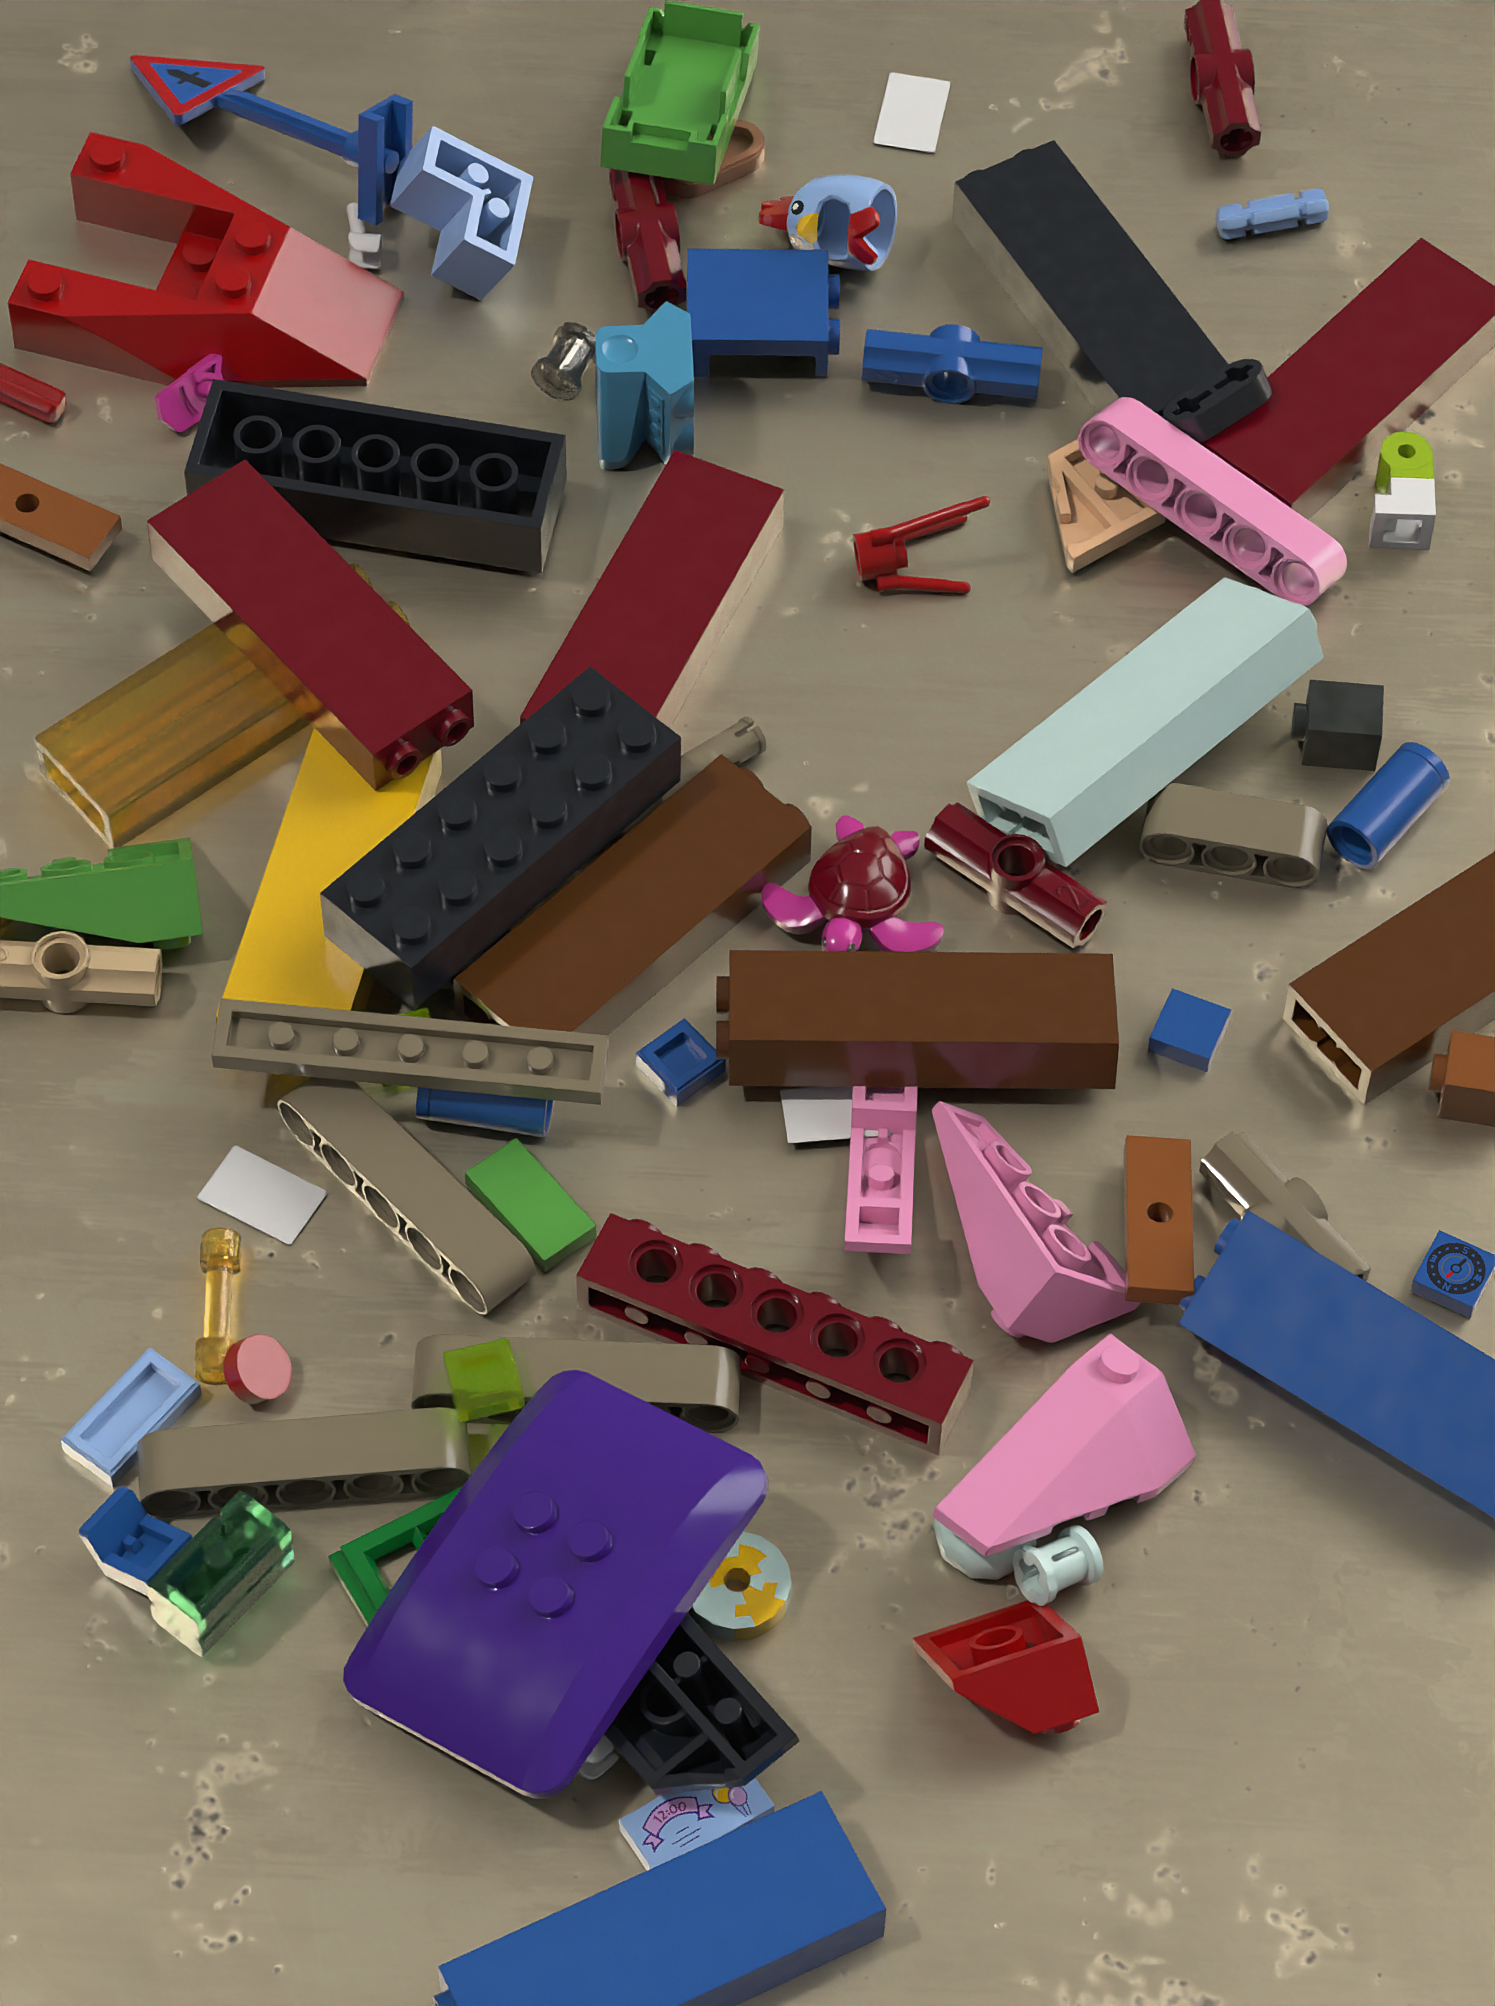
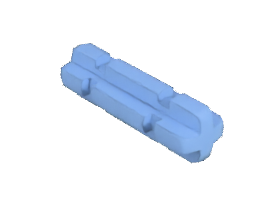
(1272, 214)

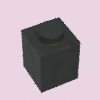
(1340, 725)

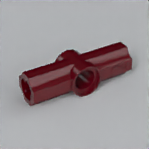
(1222, 77)
(648, 238)
(1039, 894)

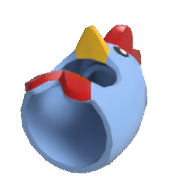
(839, 214)

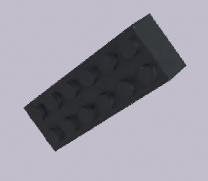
(390, 472)
(501, 837)

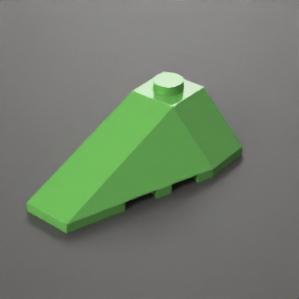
(133, 896)

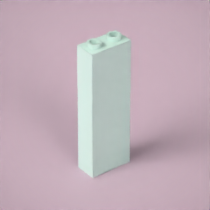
(1147, 719)

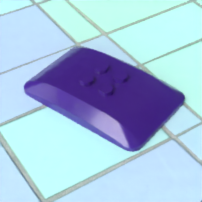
(554, 1582)

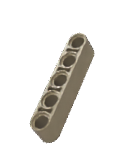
(408, 1190)
(681, 1379)
(304, 1461)

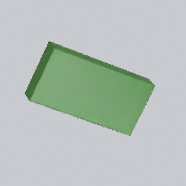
(530, 1204)

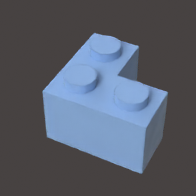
(473, 203)

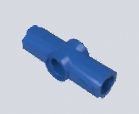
(951, 363)

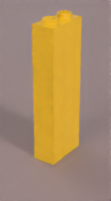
(324, 832)

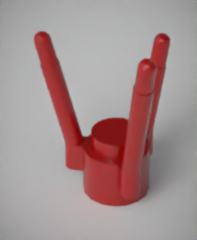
(884, 549)

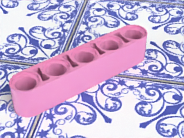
(1212, 501)

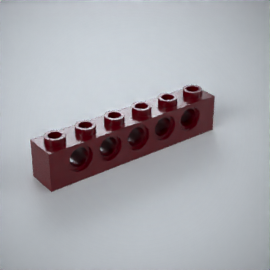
(789, 1361)

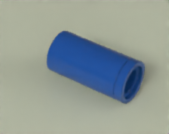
(1388, 805)
(485, 1111)

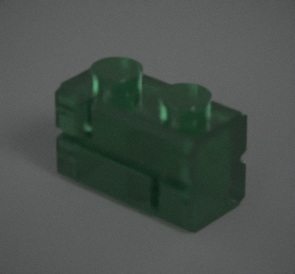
(221, 1573)

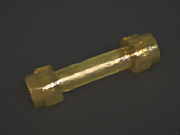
(220, 1261)

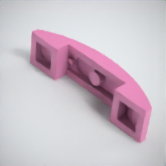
(881, 1170)

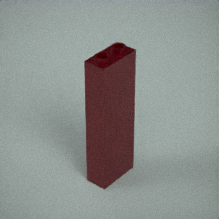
(1363, 378)
(670, 586)
(311, 625)

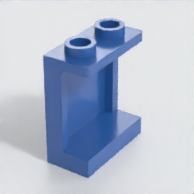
(761, 305)

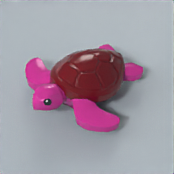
(857, 890)

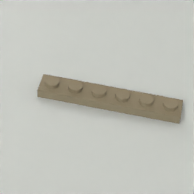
(410, 1051)

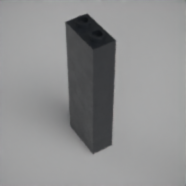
(1082, 280)

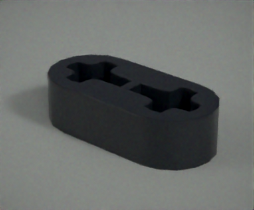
(1219, 400)

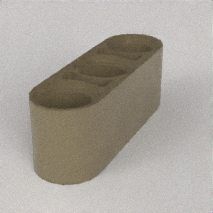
(1234, 835)

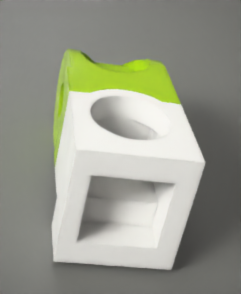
(1406, 508)

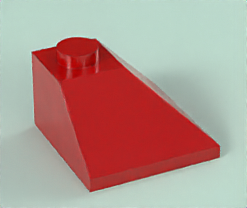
(1016, 1664)

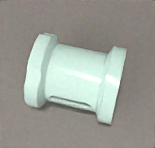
(1057, 1565)

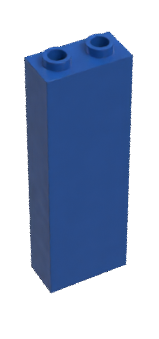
(1351, 1354)
(691, 1929)

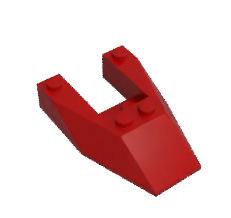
(233, 287)

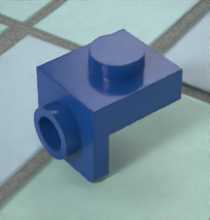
(129, 1541)

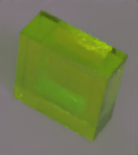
(483, 1380)

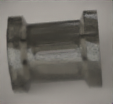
(565, 362)

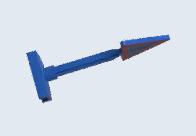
(383, 136)

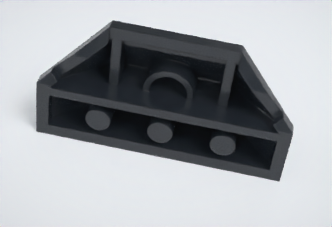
(697, 1720)

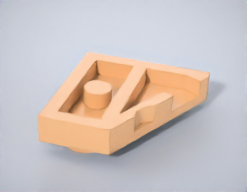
(1093, 509)

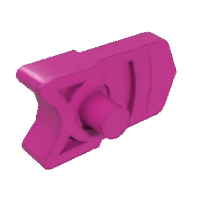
(184, 399)

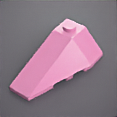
(1019, 1239)
(1084, 1445)

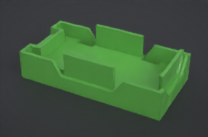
(679, 90)

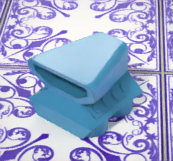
(645, 387)

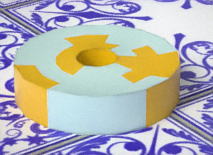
(757, 1607)

